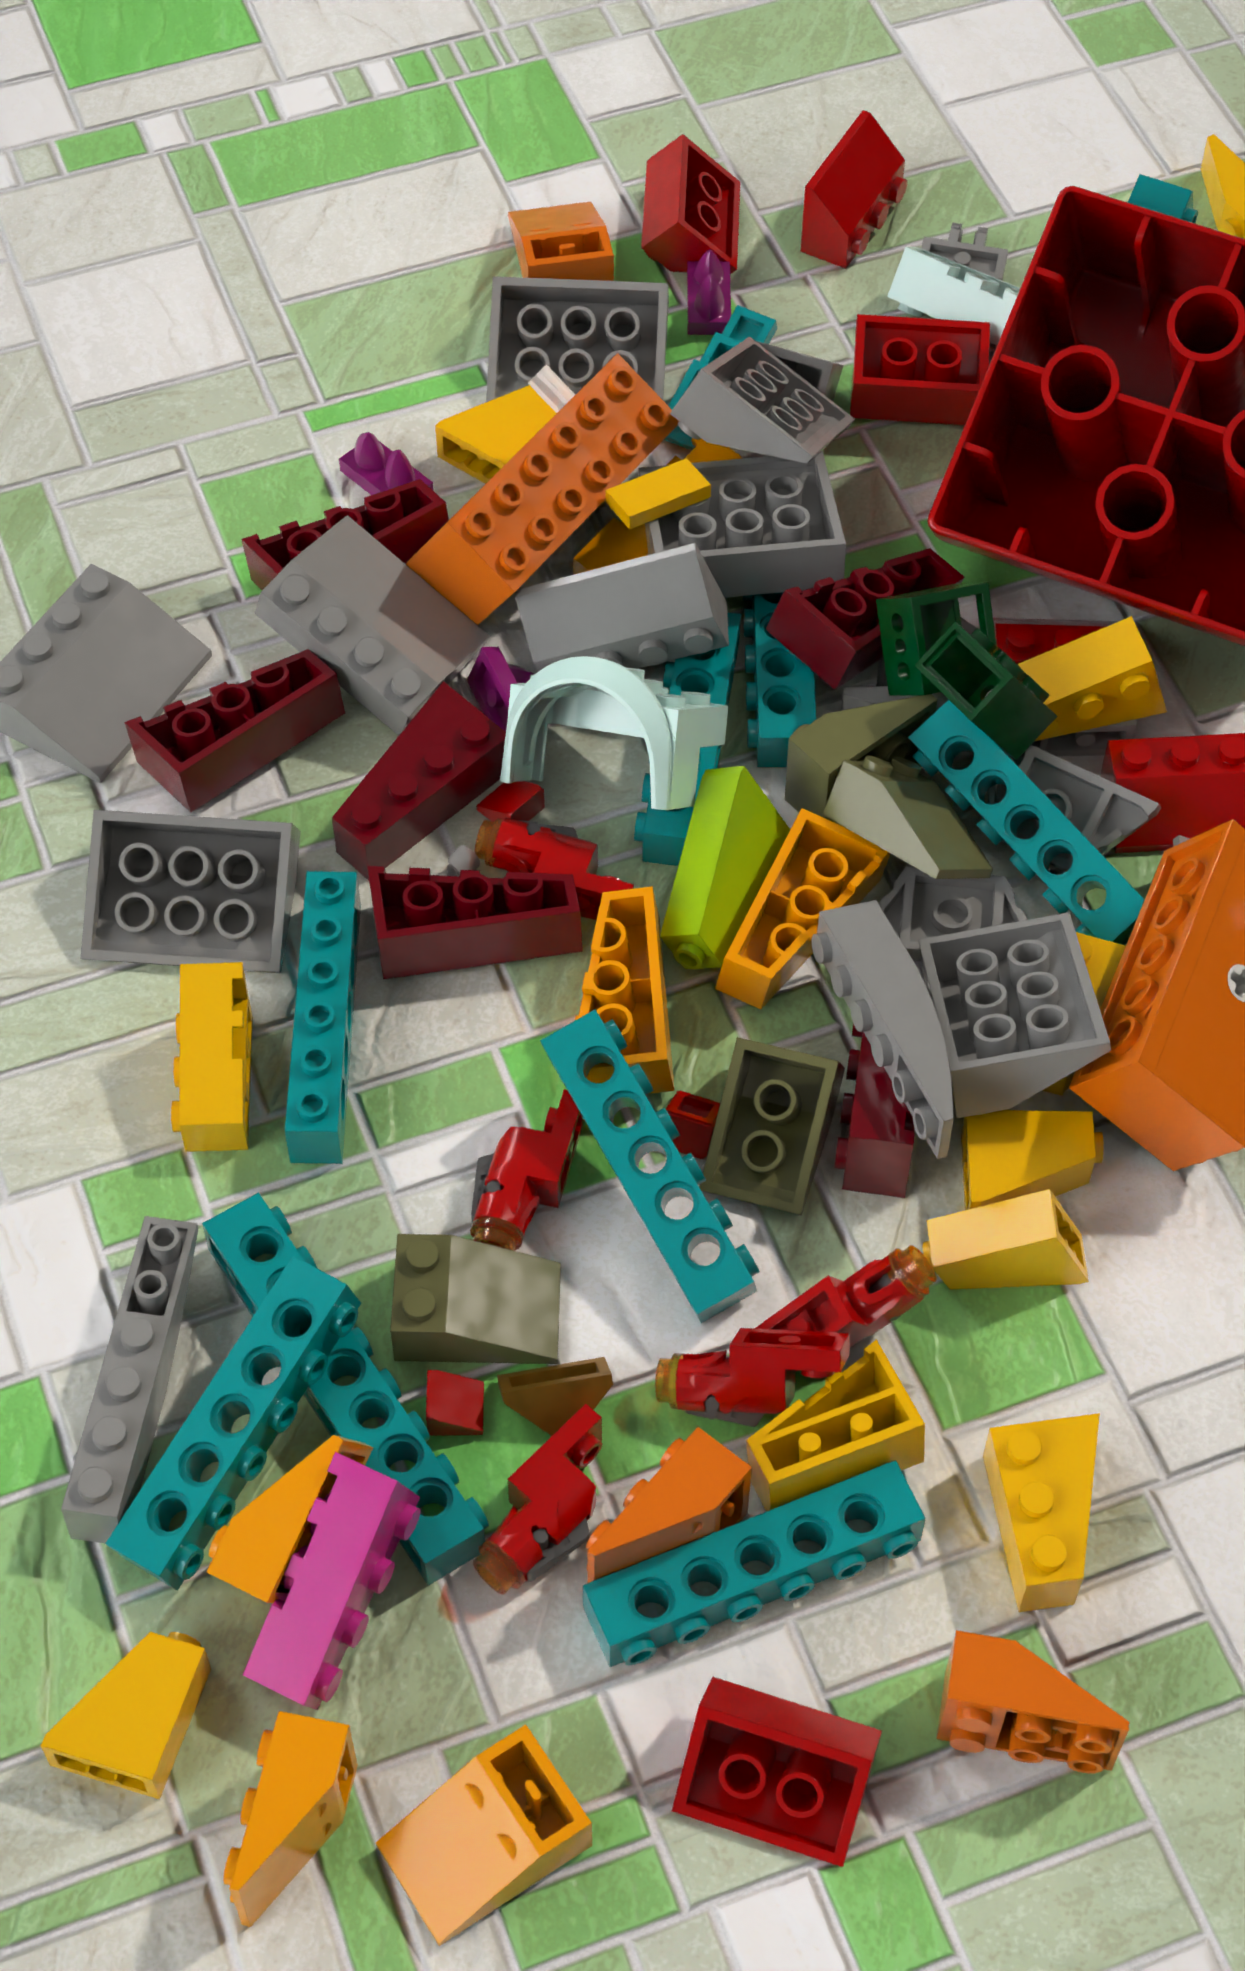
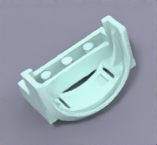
(614, 700)

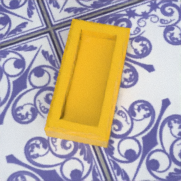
(658, 493)

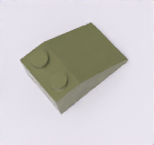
(849, 734)
(905, 817)
(771, 1125)
(473, 1302)

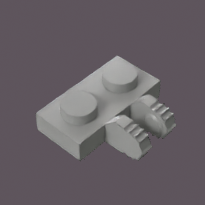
(976, 255)

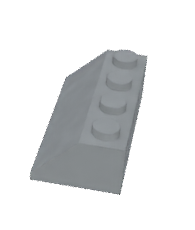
(627, 611)

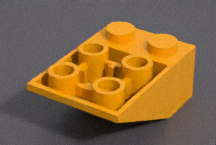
(294, 1809)
(486, 1835)

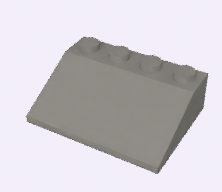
(574, 330)
(759, 407)
(763, 526)
(370, 622)
(90, 668)
(189, 890)
(1012, 1009)

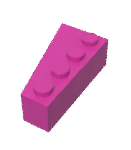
(333, 1583)

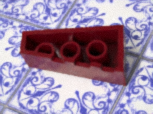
(397, 518)
(837, 621)
(237, 729)
(420, 782)
(471, 919)
(880, 1129)

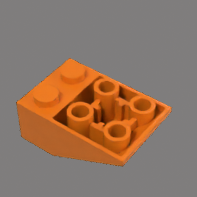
(562, 243)
(690, 1497)
(1021, 1705)

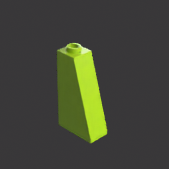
(721, 866)

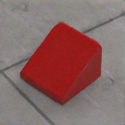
(514, 800)
(695, 1122)
(454, 1404)

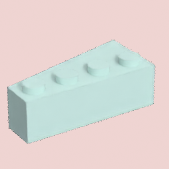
(951, 291)

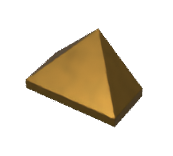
(556, 1392)

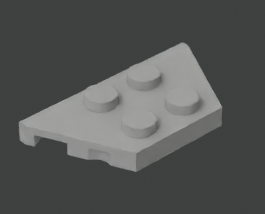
(1090, 802)
(936, 907)

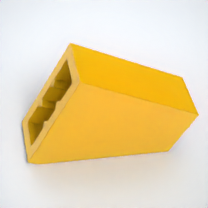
(492, 432)
(1027, 1153)
(1007, 1245)
(134, 1716)

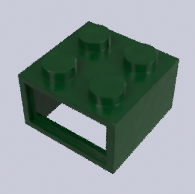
(915, 622)
(967, 670)

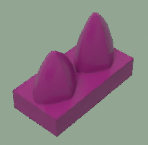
(708, 295)
(378, 467)
(491, 683)

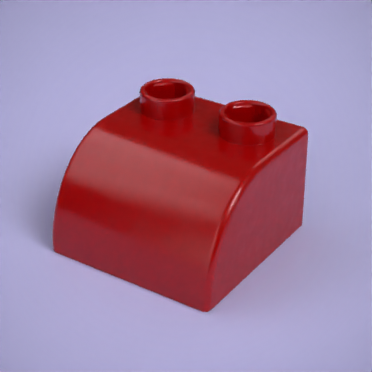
(1115, 418)

